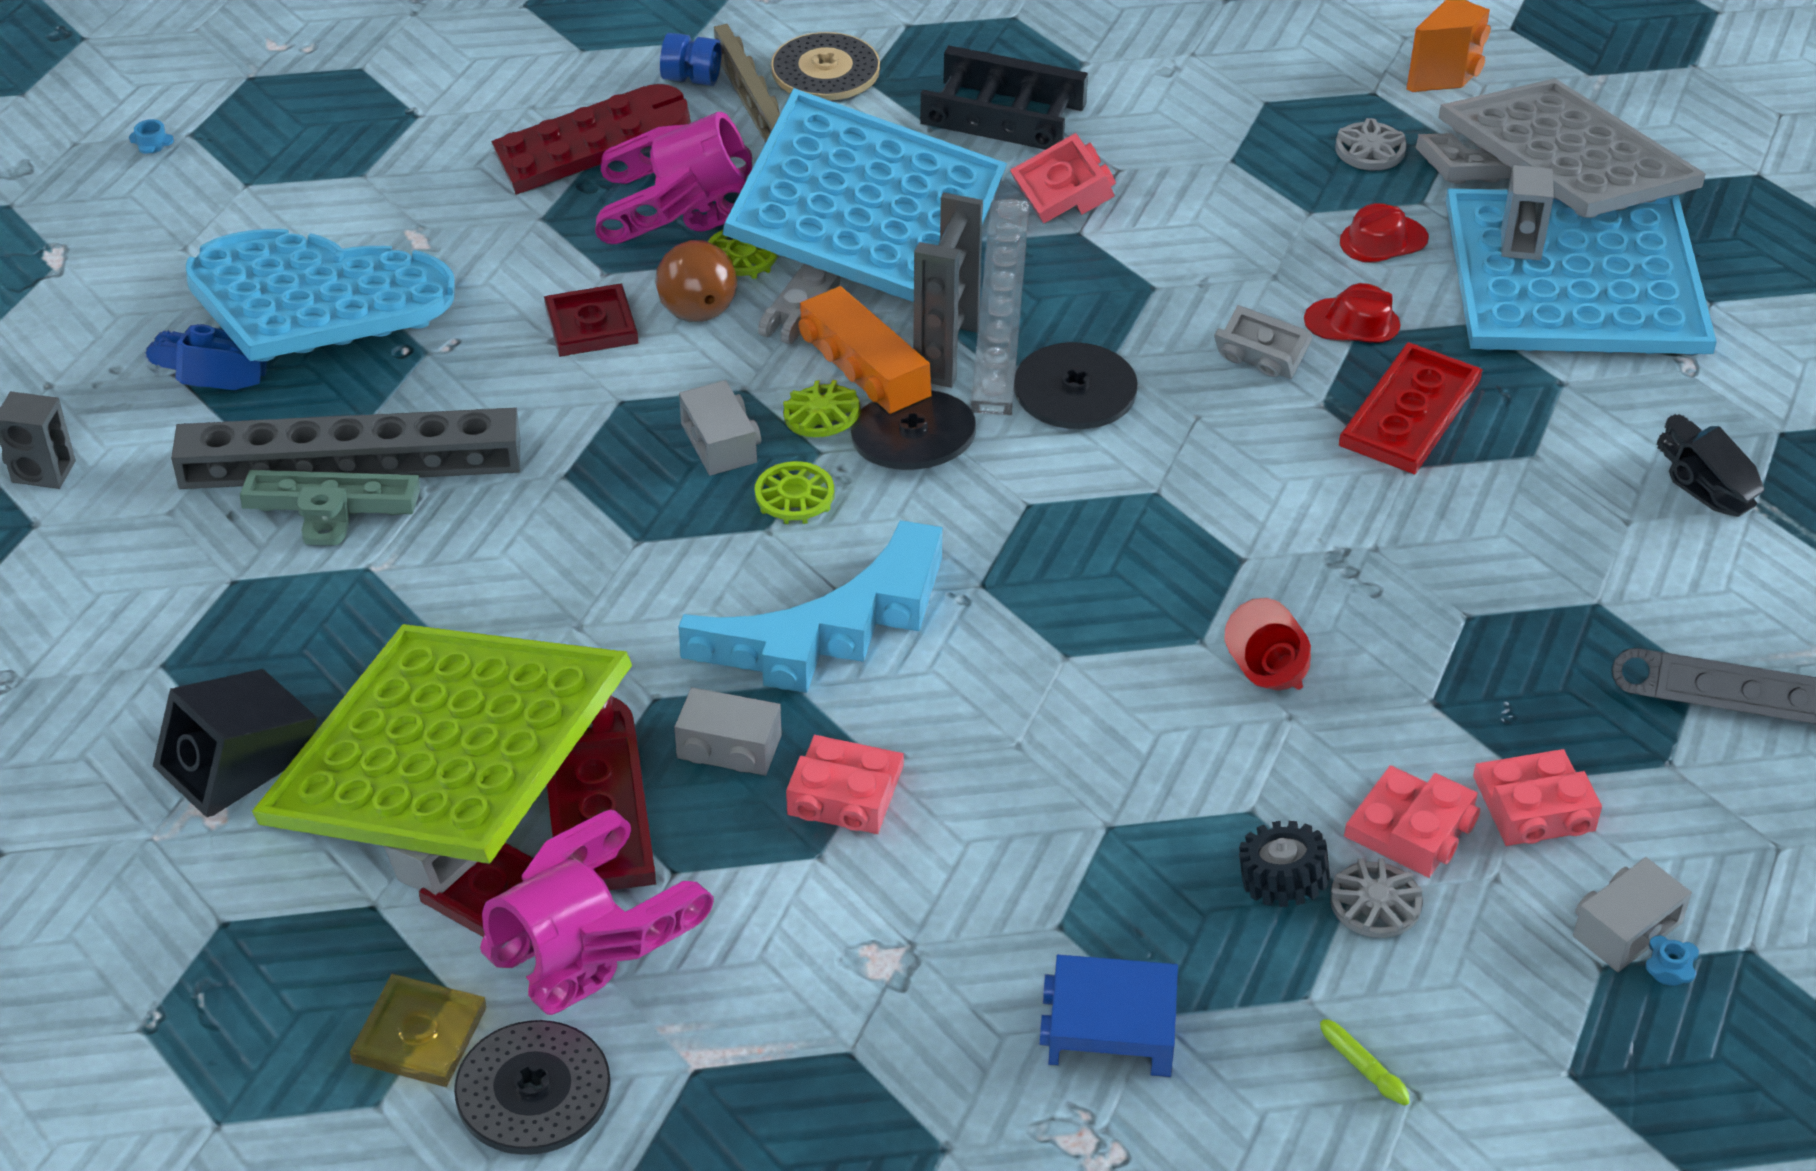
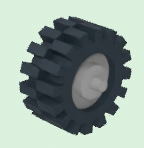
(1284, 863)

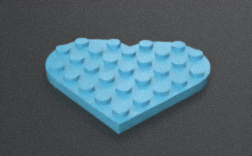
(300, 293)

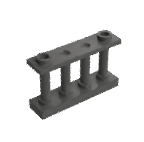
(948, 286)

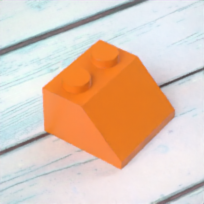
(1449, 46)

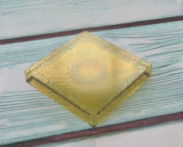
(418, 1030)

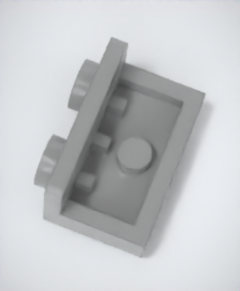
(1263, 342)

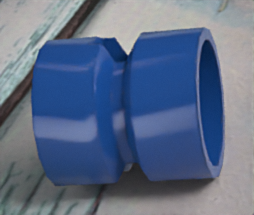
(688, 58)

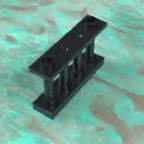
(1007, 77)

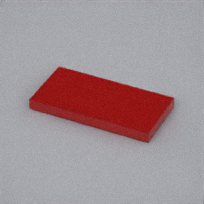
(1410, 408)

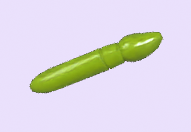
(1387, 1084)

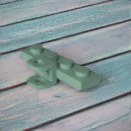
(329, 498)

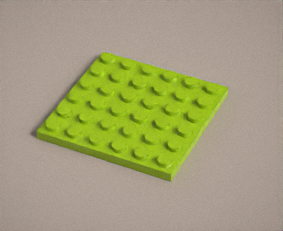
(444, 742)

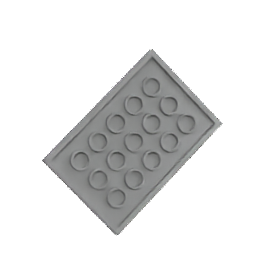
(1593, 154)

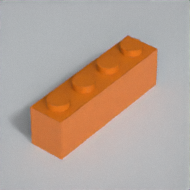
(865, 349)

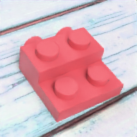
(1064, 178)
(844, 784)
(1537, 797)
(1414, 819)

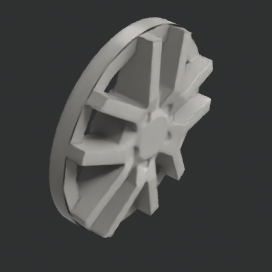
(1376, 898)

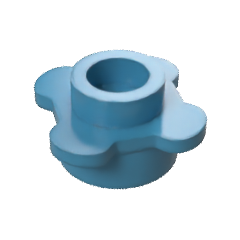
(150, 136)
(1671, 961)

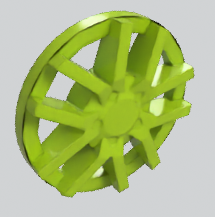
(745, 255)
(816, 409)
(794, 491)

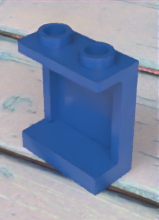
(1111, 1009)

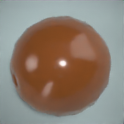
(696, 281)

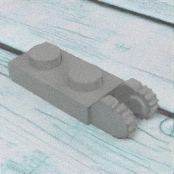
(786, 308)

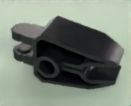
(1710, 466)

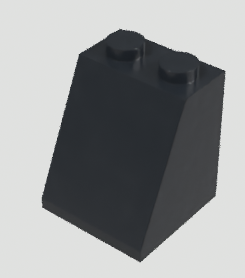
(229, 737)

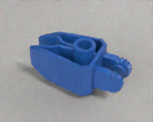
(205, 358)

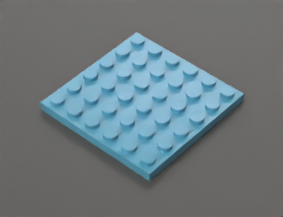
(854, 192)
(1600, 282)

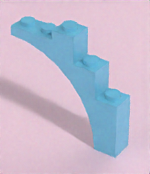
(838, 625)

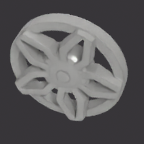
(1370, 142)

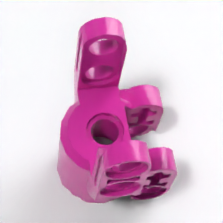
(690, 174)
(571, 921)

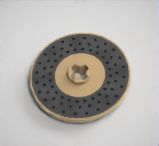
(826, 65)

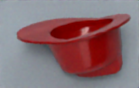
(1382, 233)
(1355, 314)
(1268, 644)

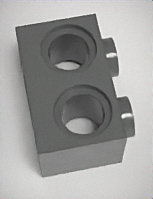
(35, 440)

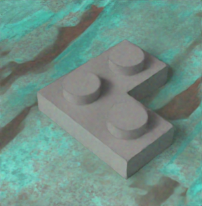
(1459, 163)

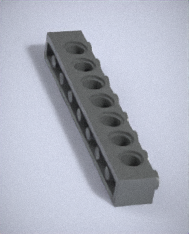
(371, 444)

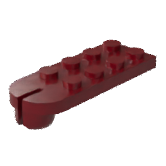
(581, 137)
(601, 777)

